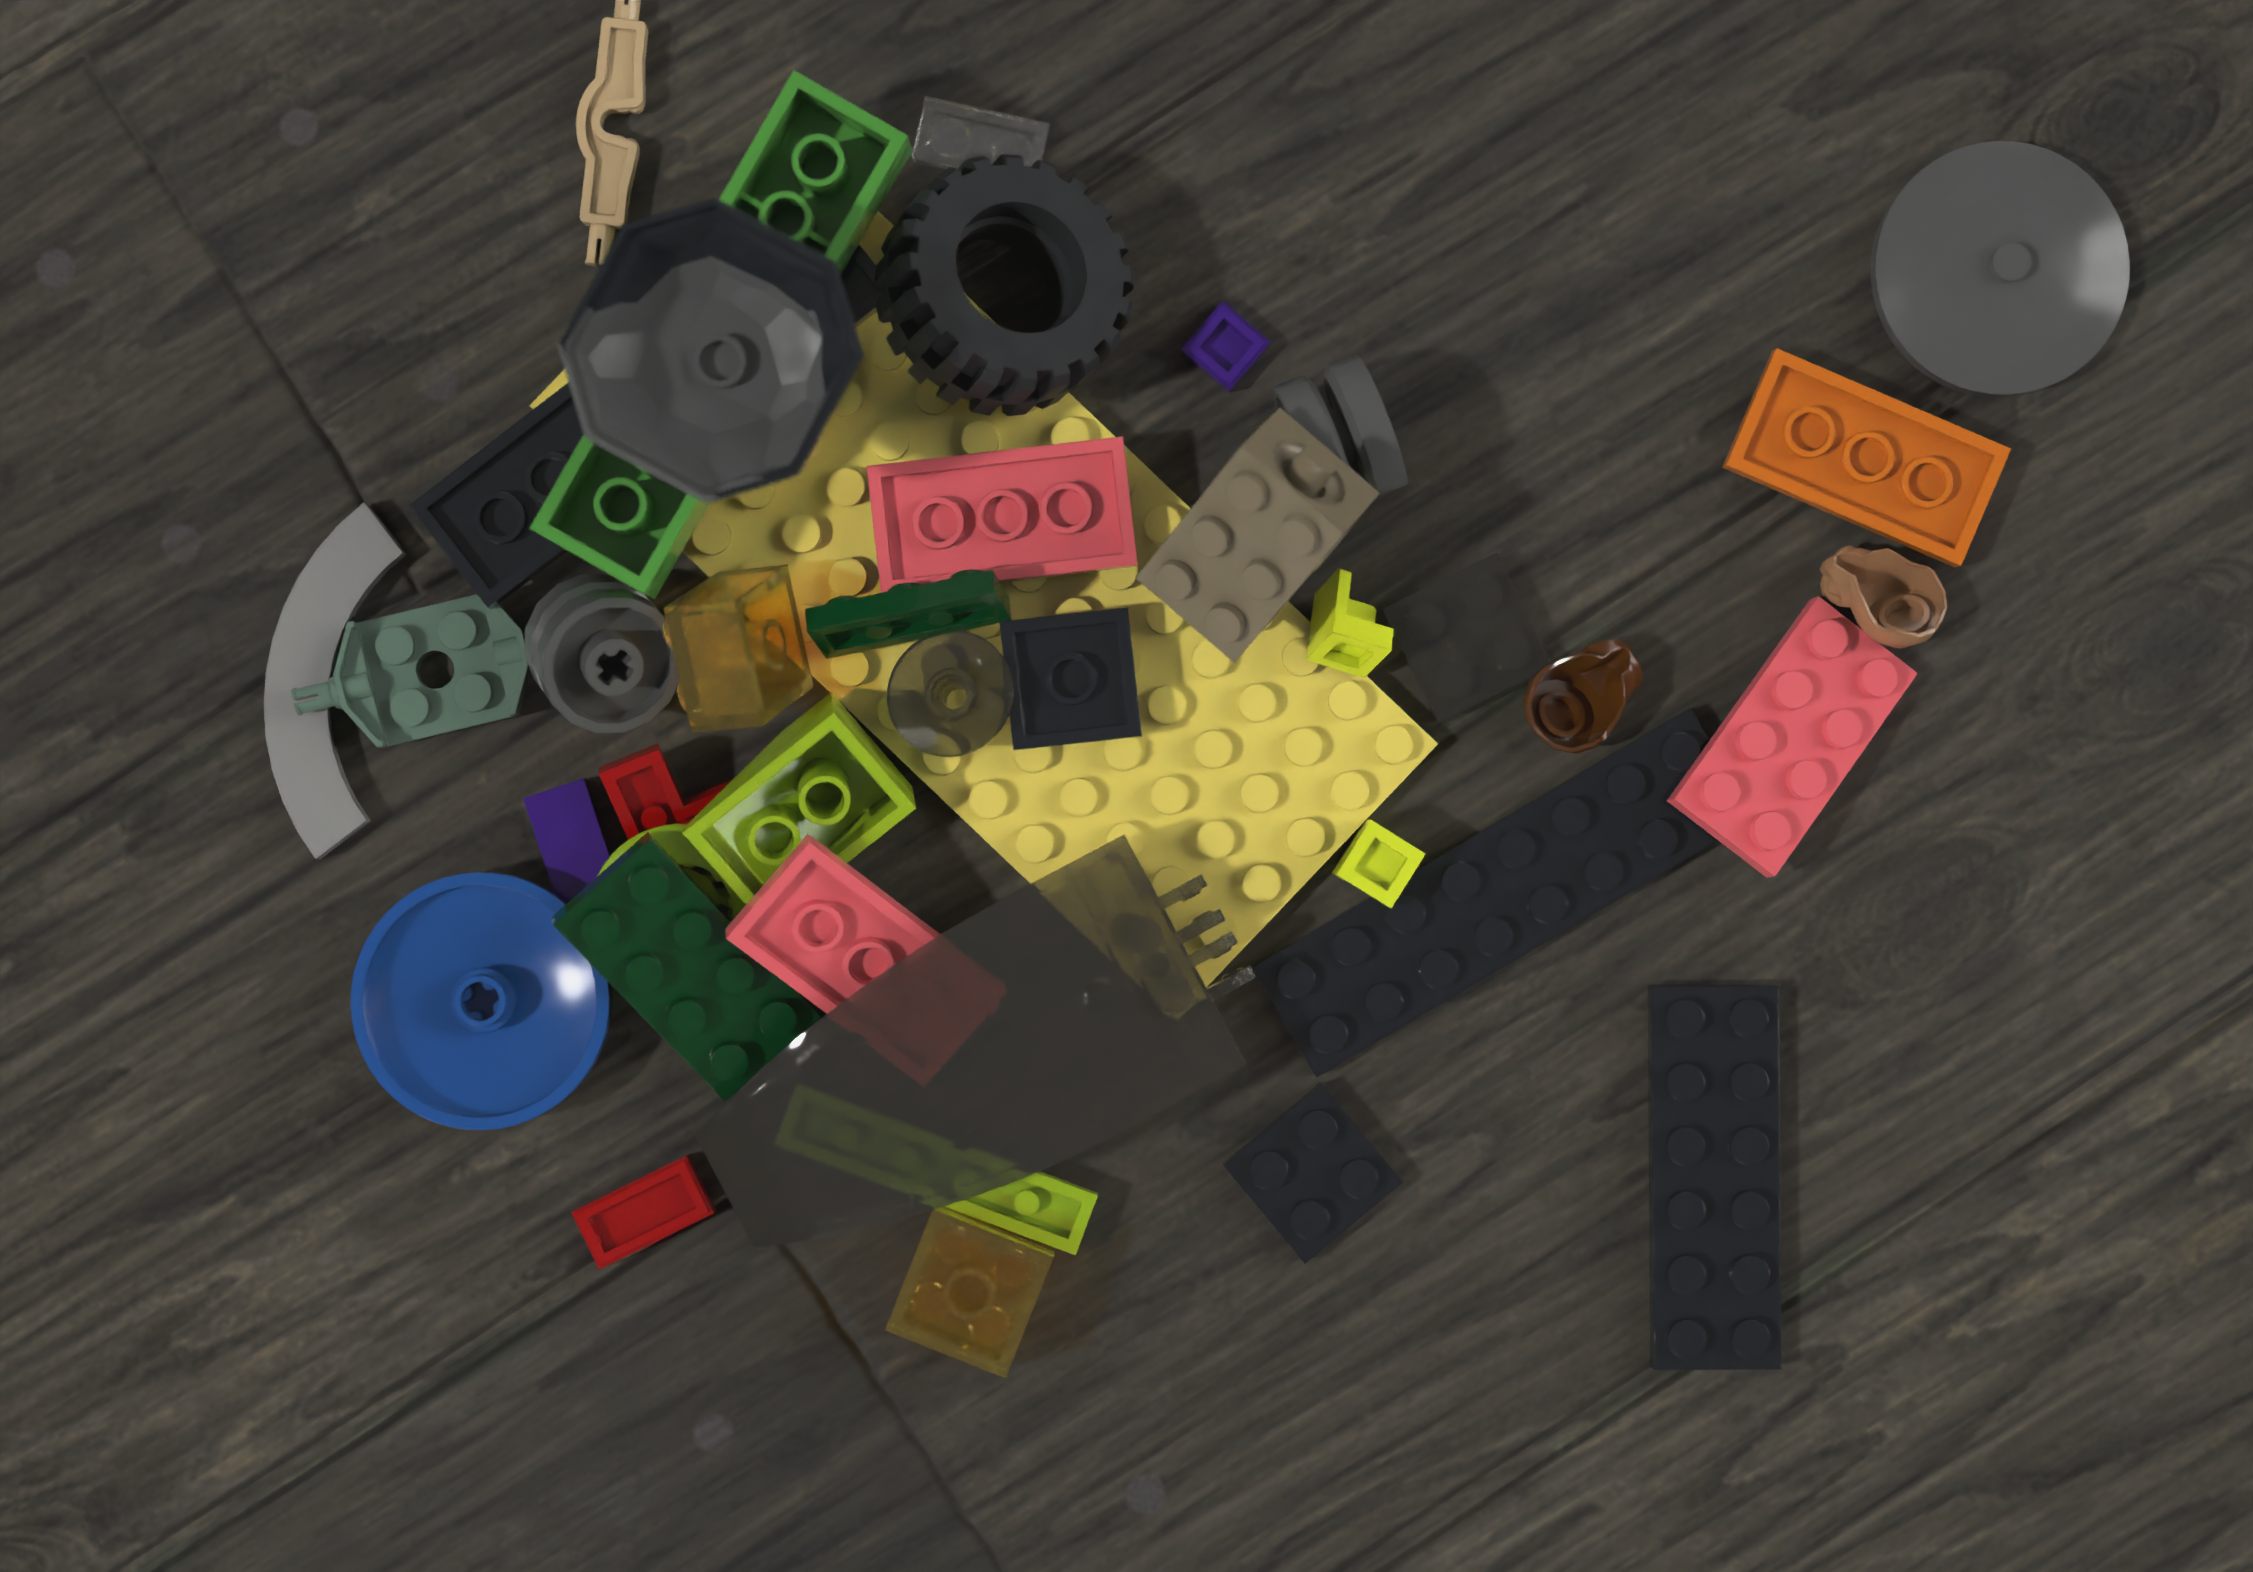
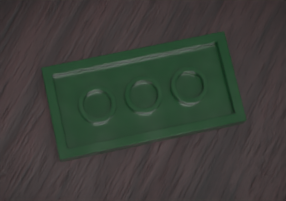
(671, 961)

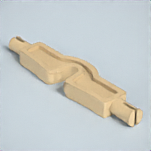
(610, 157)

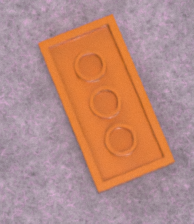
(1866, 458)

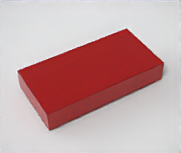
(643, 1211)

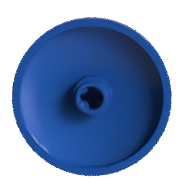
(477, 1003)

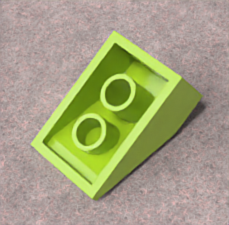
(811, 779)

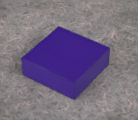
(1225, 346)

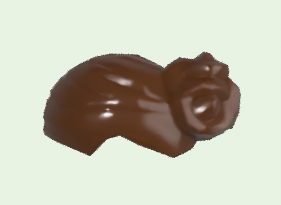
(1582, 695)

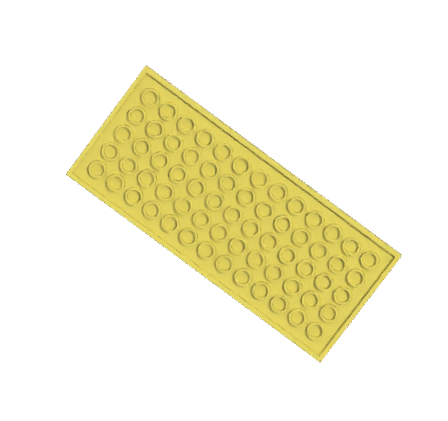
(1238, 763)

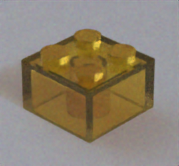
(738, 648)
(970, 1290)

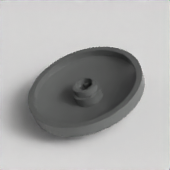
(2000, 269)

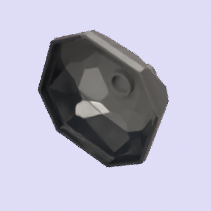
(711, 350)

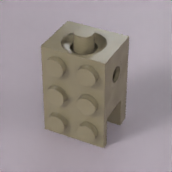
(1257, 534)

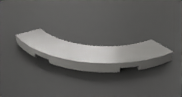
(306, 654)

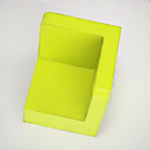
(1345, 630)
(1378, 863)

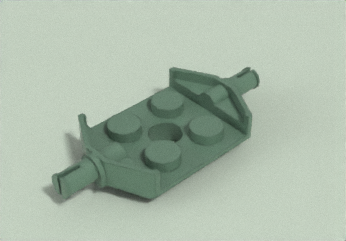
(381, 679)

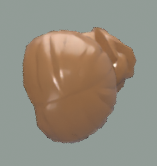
(1888, 594)

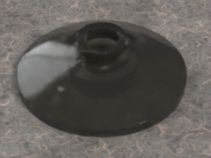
(926, 678)

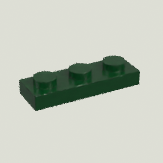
(908, 613)

